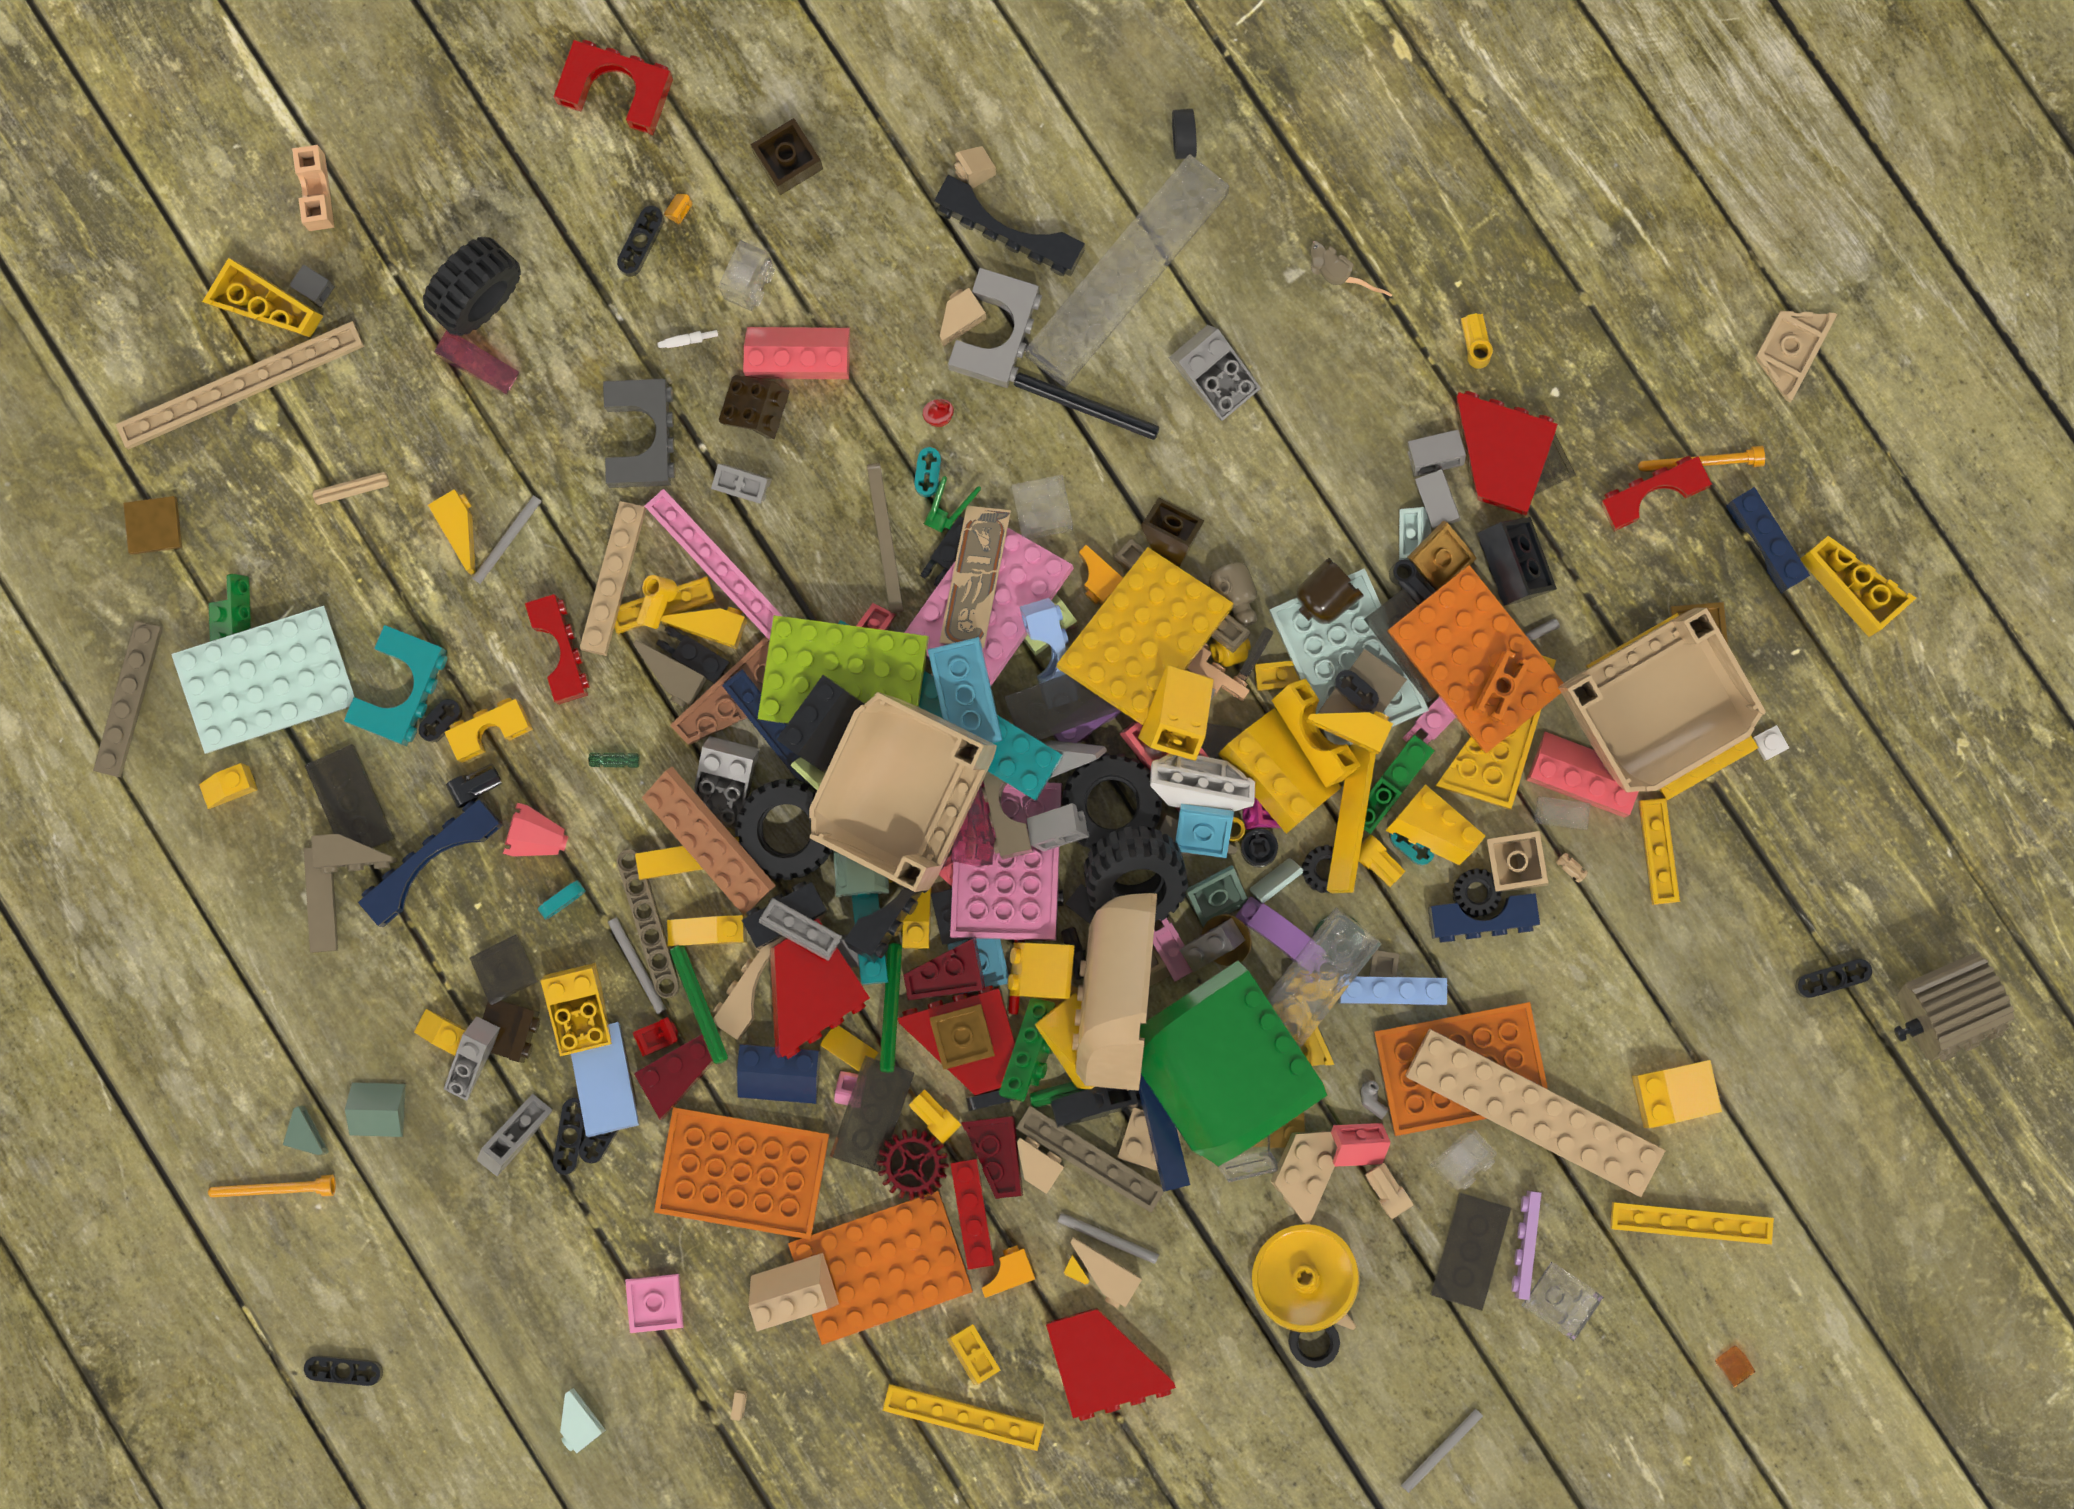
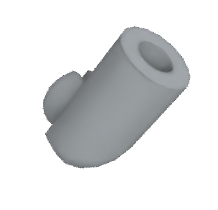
(1370, 1101)

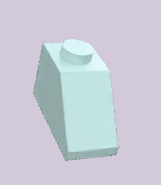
(578, 1423)

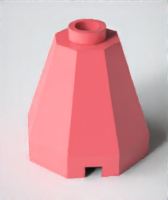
(533, 834)

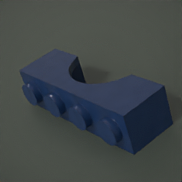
(1780, 557)
(1451, 921)

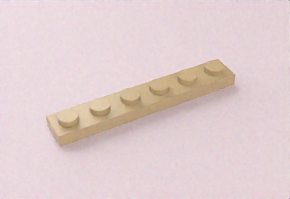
(613, 578)

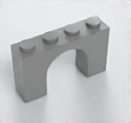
(998, 363)

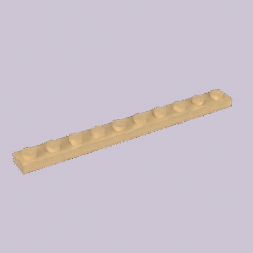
(240, 385)

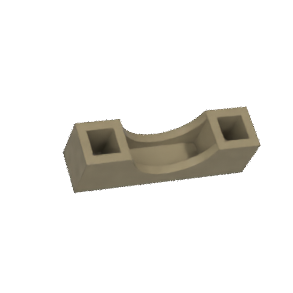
(1011, 836)

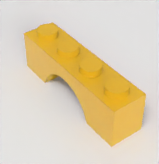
(1330, 760)

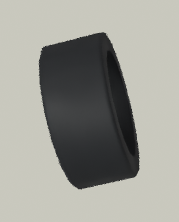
(1184, 133)
(1317, 1361)

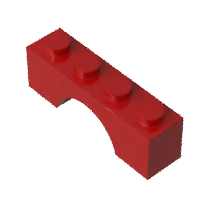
(1686, 479)
(566, 680)
(972, 1214)

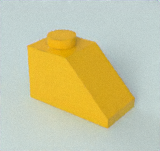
(228, 785)
(440, 1031)

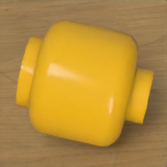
(1227, 658)

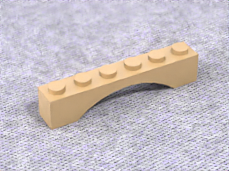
(738, 1009)

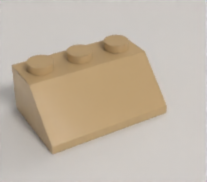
(791, 1292)

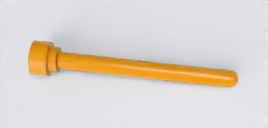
(1753, 456)
(324, 1185)

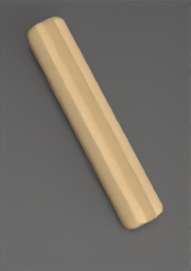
(351, 488)

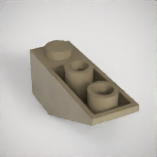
(338, 851)

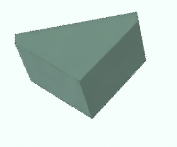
(303, 1133)

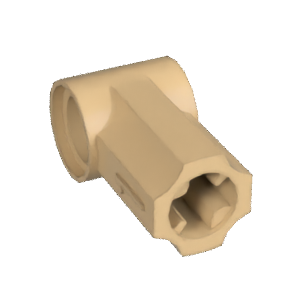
(1392, 1196)

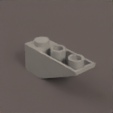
(471, 1057)

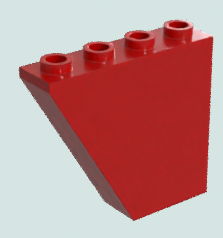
(1504, 450)
(809, 994)
(977, 1075)
(1102, 1365)

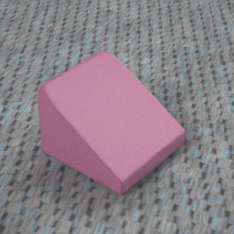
(845, 1087)

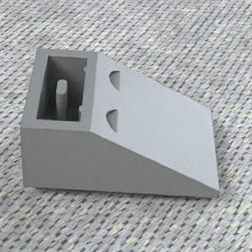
(1215, 371)
(725, 777)

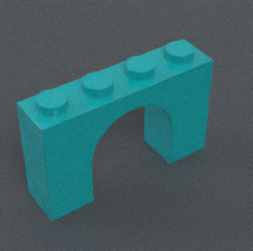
(400, 721)

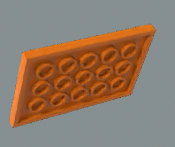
(1455, 646)
(1499, 1034)
(742, 1173)
(887, 1266)

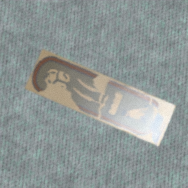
(975, 574)

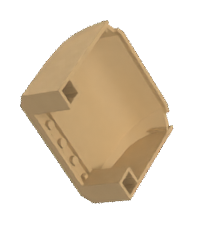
(1664, 703)
(899, 790)
(1115, 993)

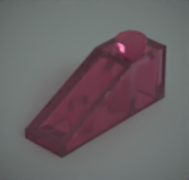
(476, 362)
(975, 838)

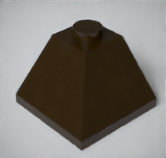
(1171, 531)

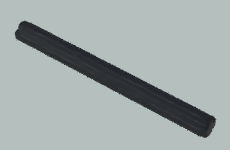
(1086, 406)

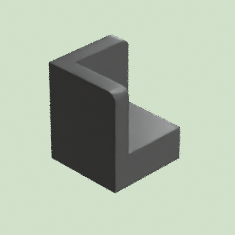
(312, 285)

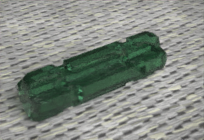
(618, 760)

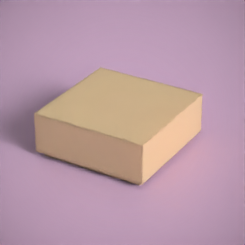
(739, 1404)

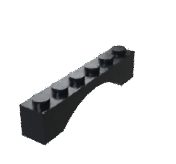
(1055, 250)
(873, 932)

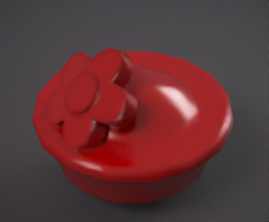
(938, 412)

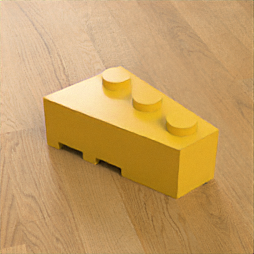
(1437, 826)

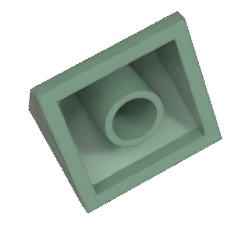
(1217, 895)
(376, 1109)

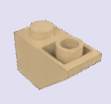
(974, 166)
(1038, 1167)

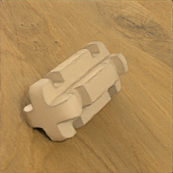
(1572, 867)

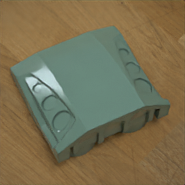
(857, 879)

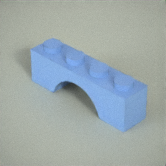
(1043, 624)
(1396, 991)

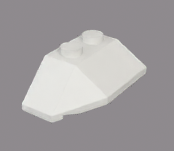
(1201, 783)

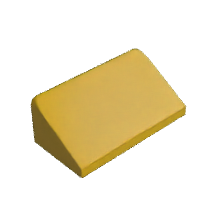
(847, 1047)

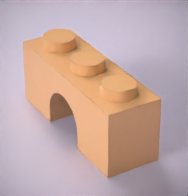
(313, 177)

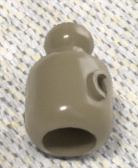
(1237, 586)

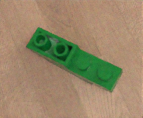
(1395, 780)

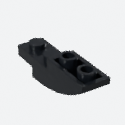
(1093, 1104)

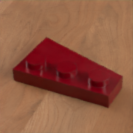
(947, 974)
(998, 1153)

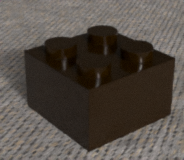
(787, 156)

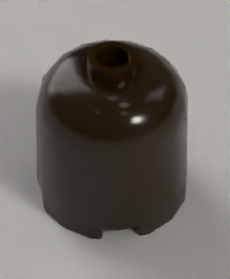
(1327, 593)

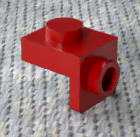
(656, 1036)

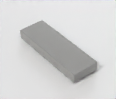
(800, 929)

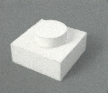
(1770, 743)

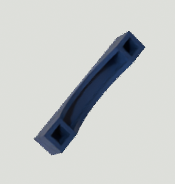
(389, 897)

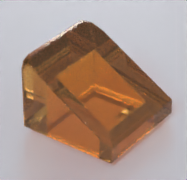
(1735, 1366)

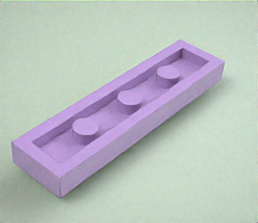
(1525, 1255)

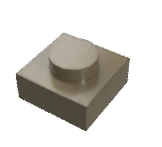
(1384, 964)

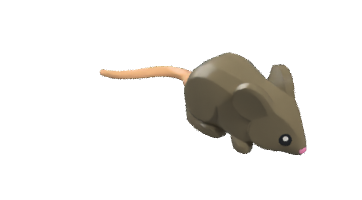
(1335, 268)

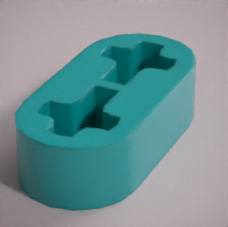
(921, 471)
(1409, 852)
(561, 900)

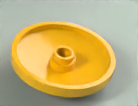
(1305, 1278)

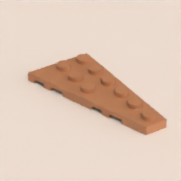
(716, 708)

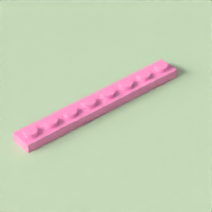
(713, 561)

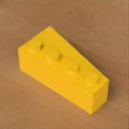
(252, 296)
(1856, 586)

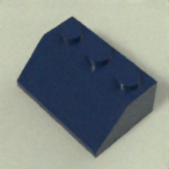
(778, 1079)

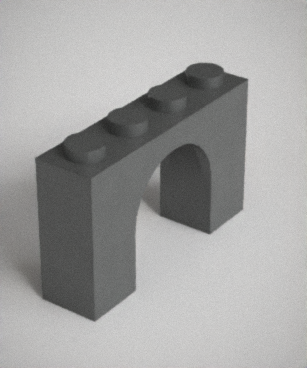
(653, 465)

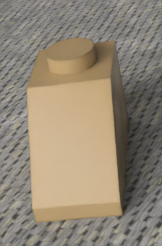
(960, 315)

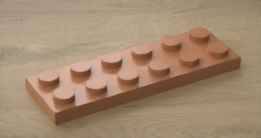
(708, 841)

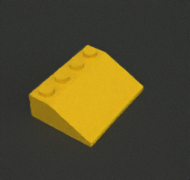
(1281, 771)

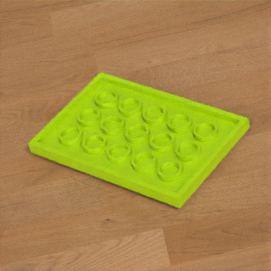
(852, 656)

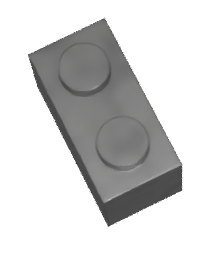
(1212, 945)

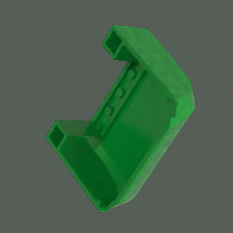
(1226, 1066)

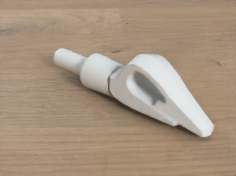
(680, 340)

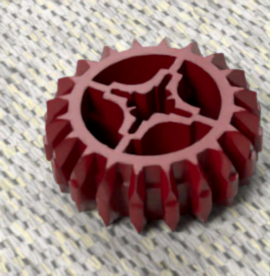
(925, 1183)

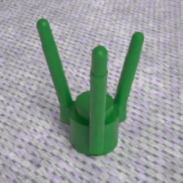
(937, 518)

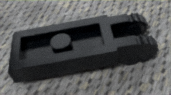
(945, 553)
(695, 656)

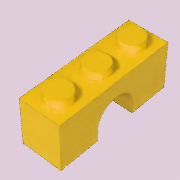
(466, 737)

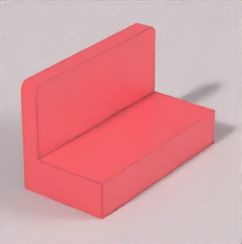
(1360, 1144)

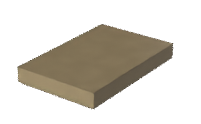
(1377, 675)

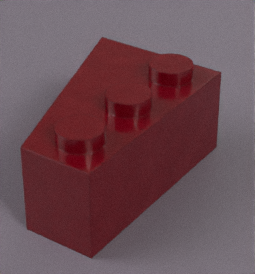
(674, 1074)

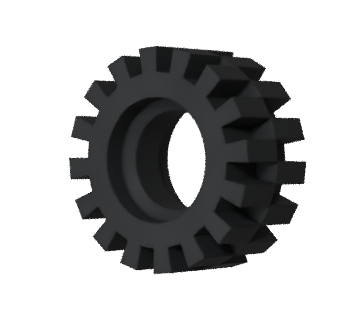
(1309, 867)
(1461, 896)

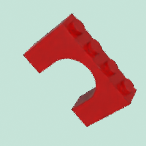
(589, 62)

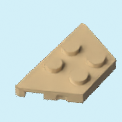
(1792, 348)
(1305, 1171)

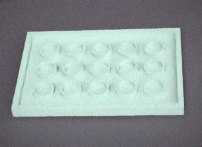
(1327, 649)
(264, 679)

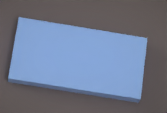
(605, 1086)

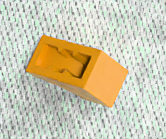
(1101, 578)
(1013, 1271)

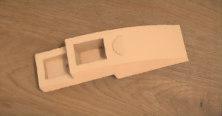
(1234, 686)

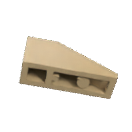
(1110, 1277)

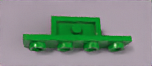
(233, 614)
(1029, 1053)

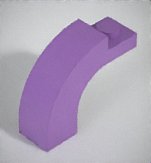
(1273, 927)

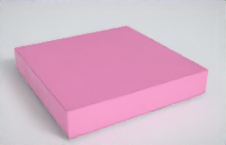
(654, 1303)

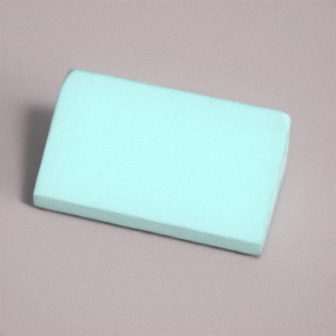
(1413, 529)
(1276, 880)

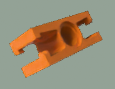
(1512, 685)

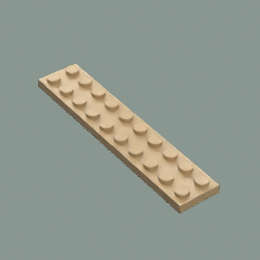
(1535, 1113)

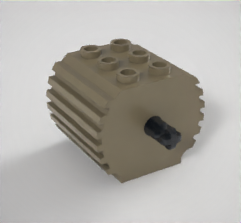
(1954, 1008)

